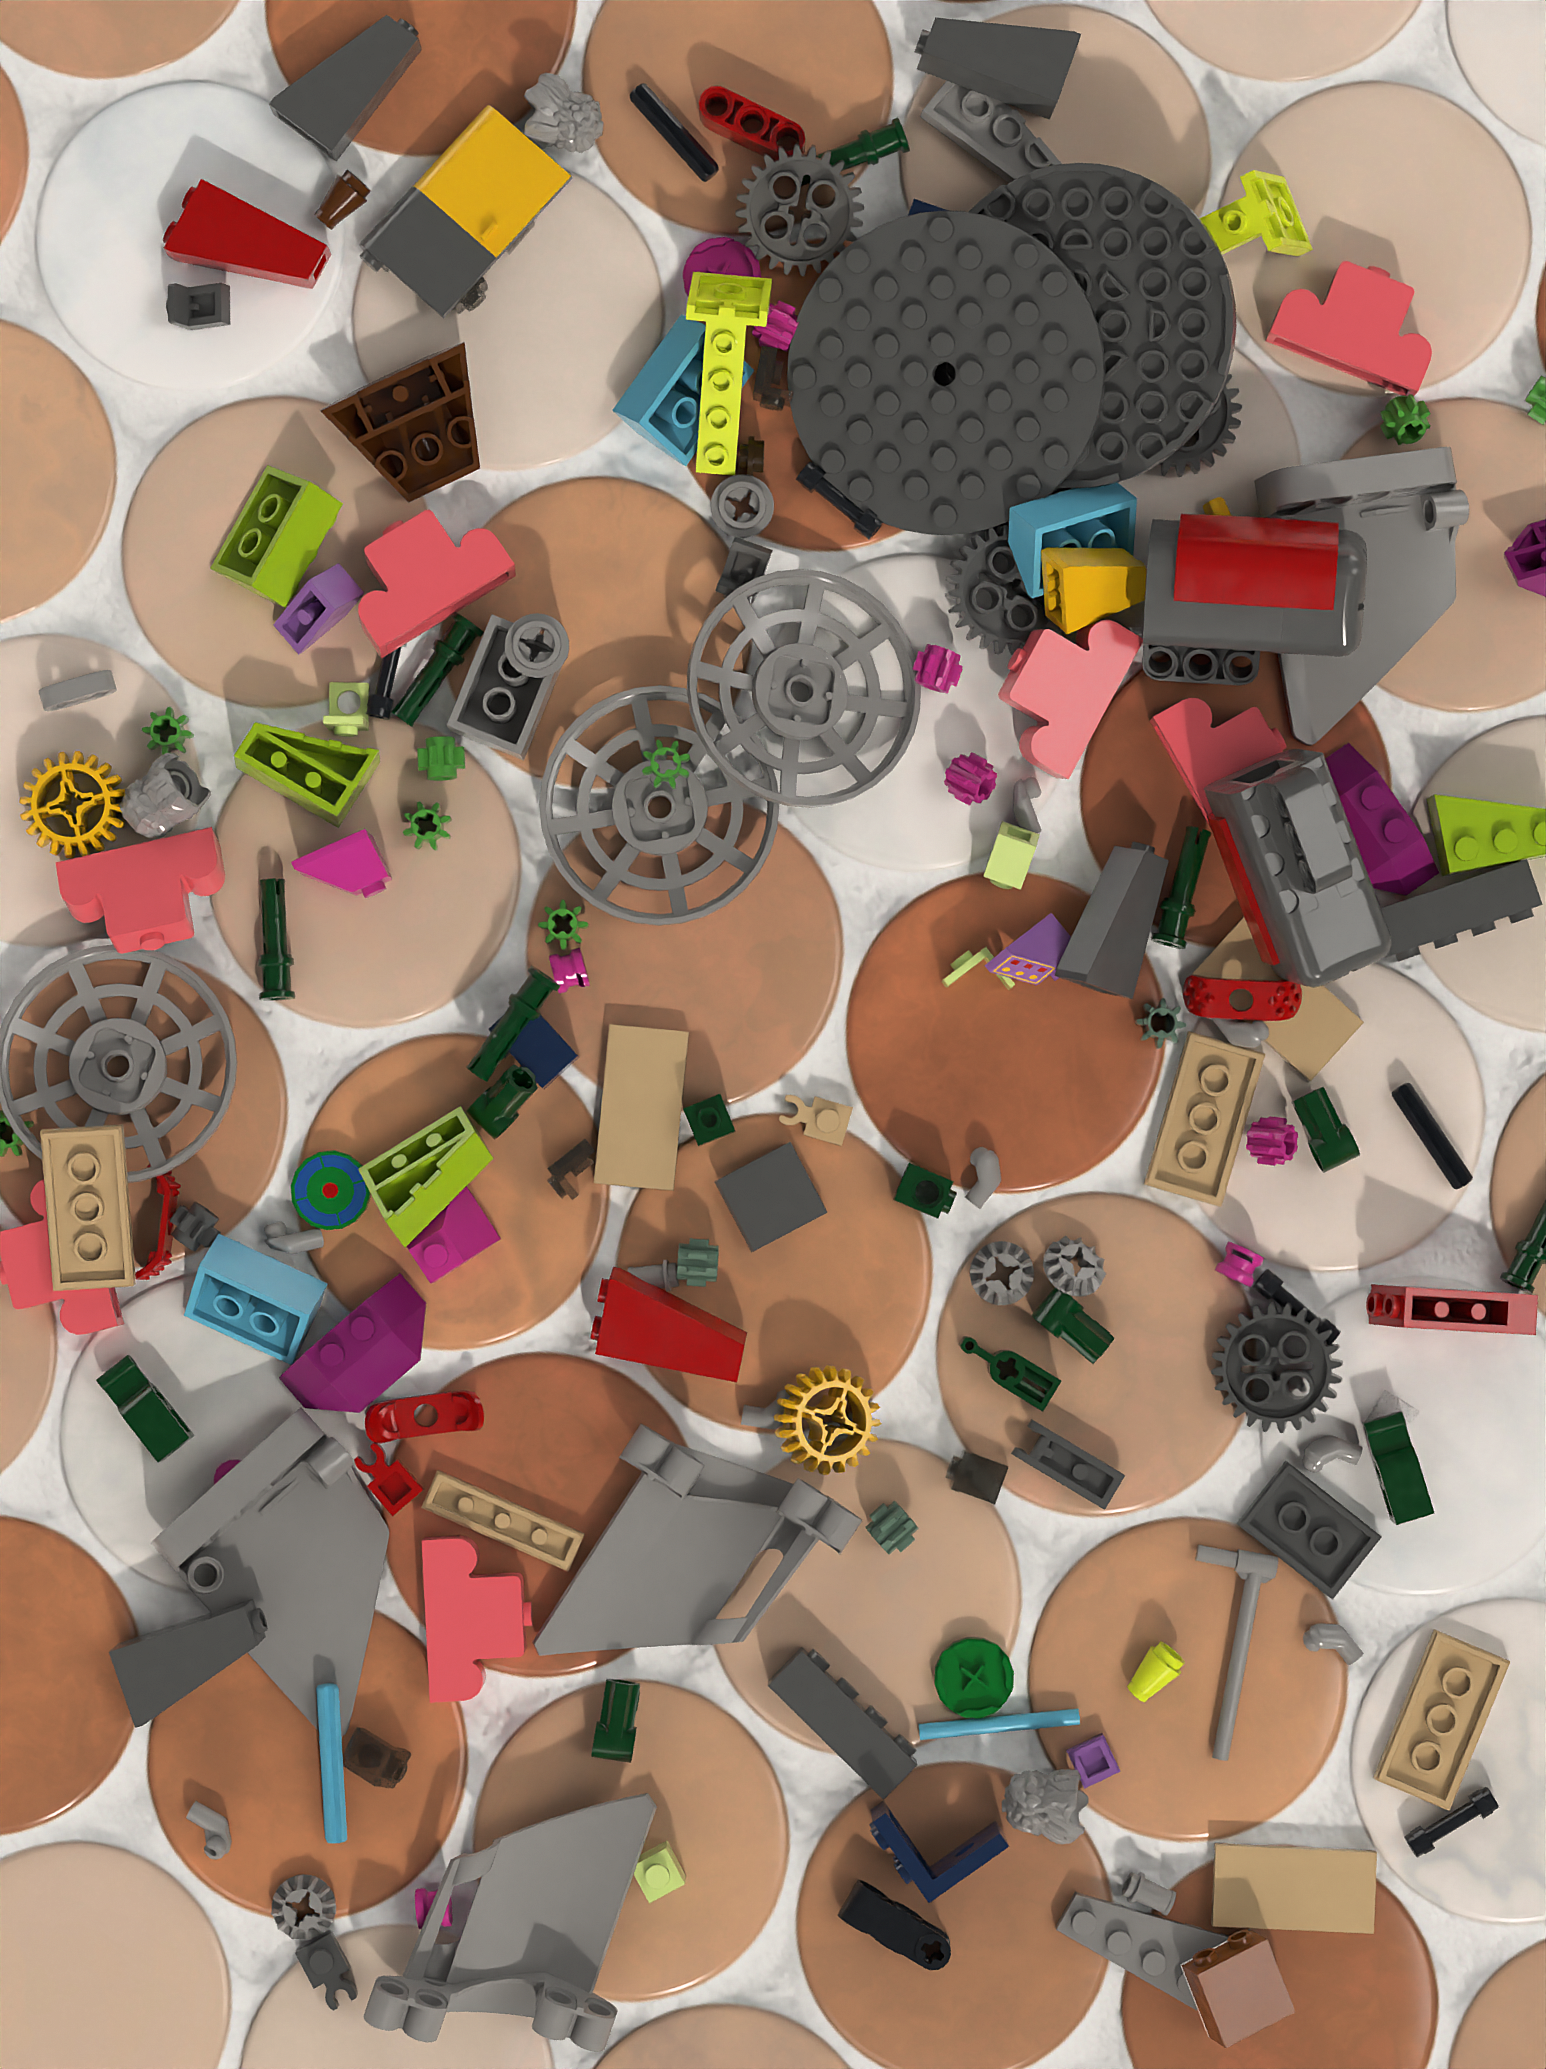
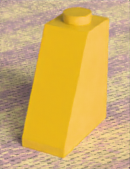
(1089, 584)

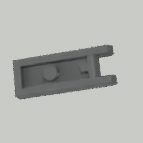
(1071, 1466)

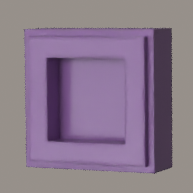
(1093, 1760)

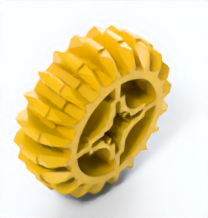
(55, 808)
(820, 1434)

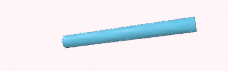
(999, 1724)

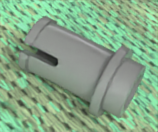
(658, 1275)
(1148, 1893)

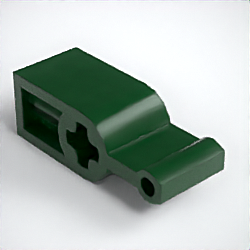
(1024, 1369)
(145, 1409)
(1397, 1468)

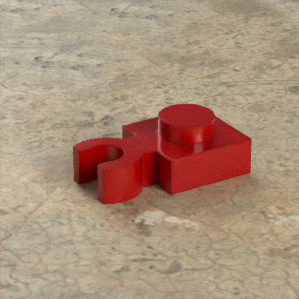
(392, 1484)

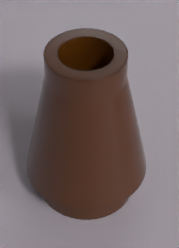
(342, 199)

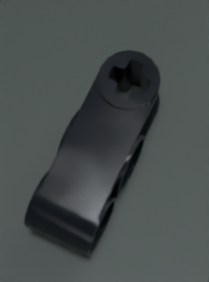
(894, 1926)

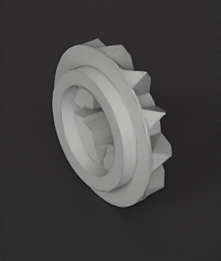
(736, 489)
(529, 628)
(984, 1265)
(1061, 1272)
(320, 1898)

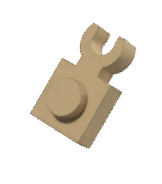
(823, 1120)

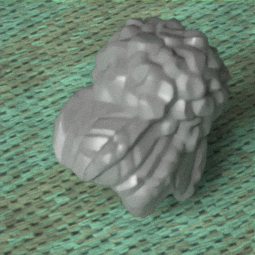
(562, 116)
(163, 797)
(1046, 1804)

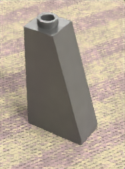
(1000, 60)
(346, 88)
(1116, 923)
(179, 1658)

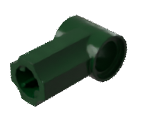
(500, 1104)
(1329, 1138)
(1065, 1319)
(616, 1731)

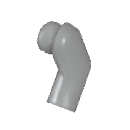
(1022, 804)
(1243, 1033)
(988, 1176)
(294, 1242)
(763, 1417)
(1327, 1449)
(1332, 1637)
(215, 1829)

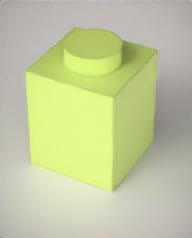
(1011, 856)
(659, 1872)

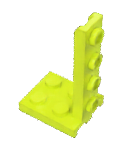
(1264, 212)
(727, 307)

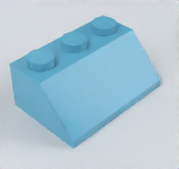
(667, 392)
(1070, 520)
(254, 1299)

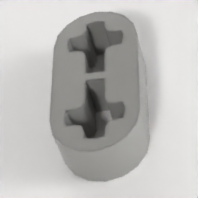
(77, 690)

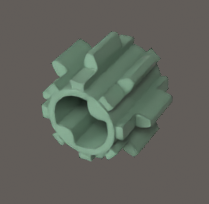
(1160, 1011)
(697, 1262)
(892, 1527)

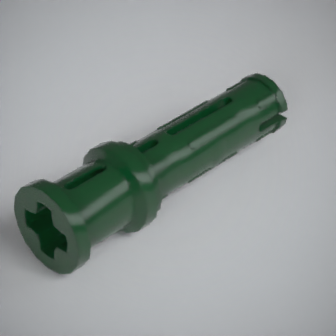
(869, 147)
(447, 654)
(1178, 907)
(275, 958)
(523, 1008)
(1529, 1256)

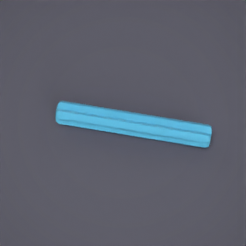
(331, 1763)

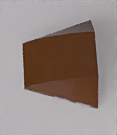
(414, 423)

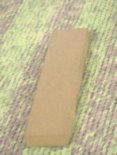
(503, 1520)

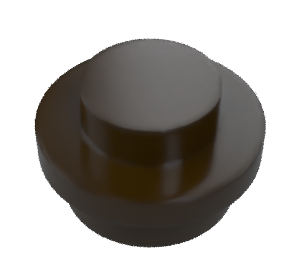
(752, 456)

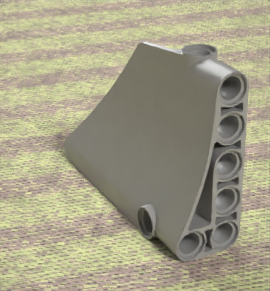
(1410, 521)
(303, 1546)

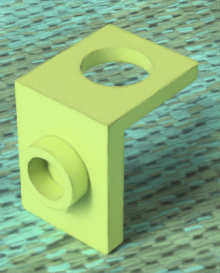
(342, 723)
(967, 962)

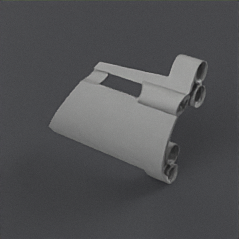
(684, 1549)
(531, 1931)

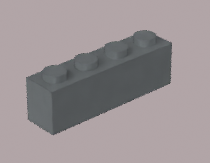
(1461, 907)
(842, 1722)

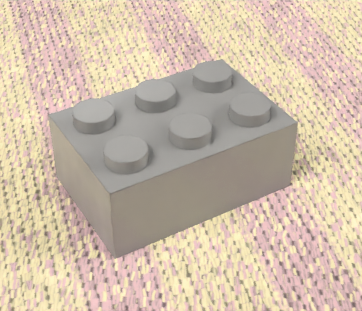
(496, 700)

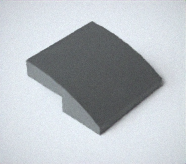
(770, 1197)

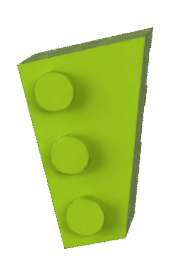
(307, 770)
(1484, 833)
(425, 1173)

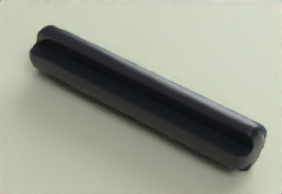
(674, 132)
(1432, 1135)

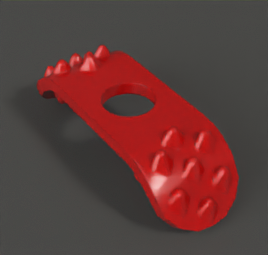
(1271, 999)
(158, 1259)
(396, 1420)

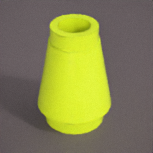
(1155, 1671)

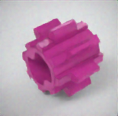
(779, 328)
(937, 668)
(970, 778)
(1272, 1141)

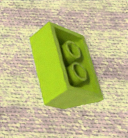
(277, 535)

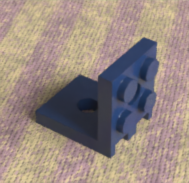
(947, 1871)

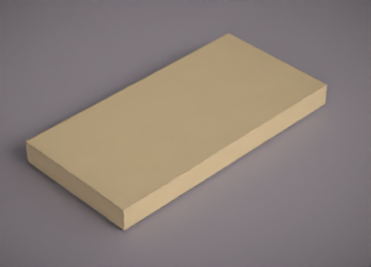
(1316, 1029)
(641, 1107)
(1204, 1119)
(88, 1207)
(1441, 1719)
(1294, 1888)

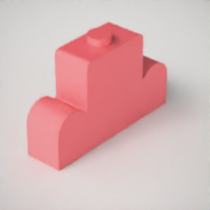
(1356, 329)
(426, 578)
(1066, 689)
(1213, 753)
(144, 888)
(29, 1277)
(468, 1617)

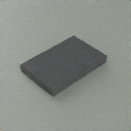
(1309, 1530)

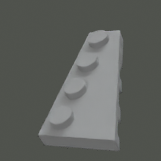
(988, 131)
(1138, 1941)

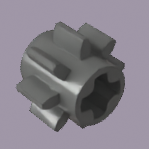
(194, 1226)

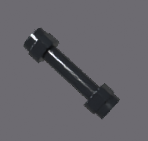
(813, 479)
(380, 703)
(1270, 1287)
(1480, 1803)

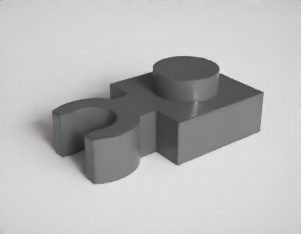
(324, 1964)

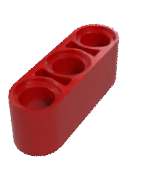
(741, 109)

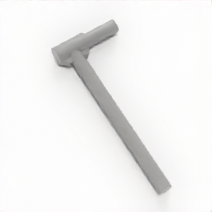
(1255, 1569)

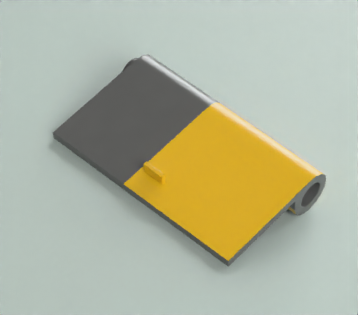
(465, 211)

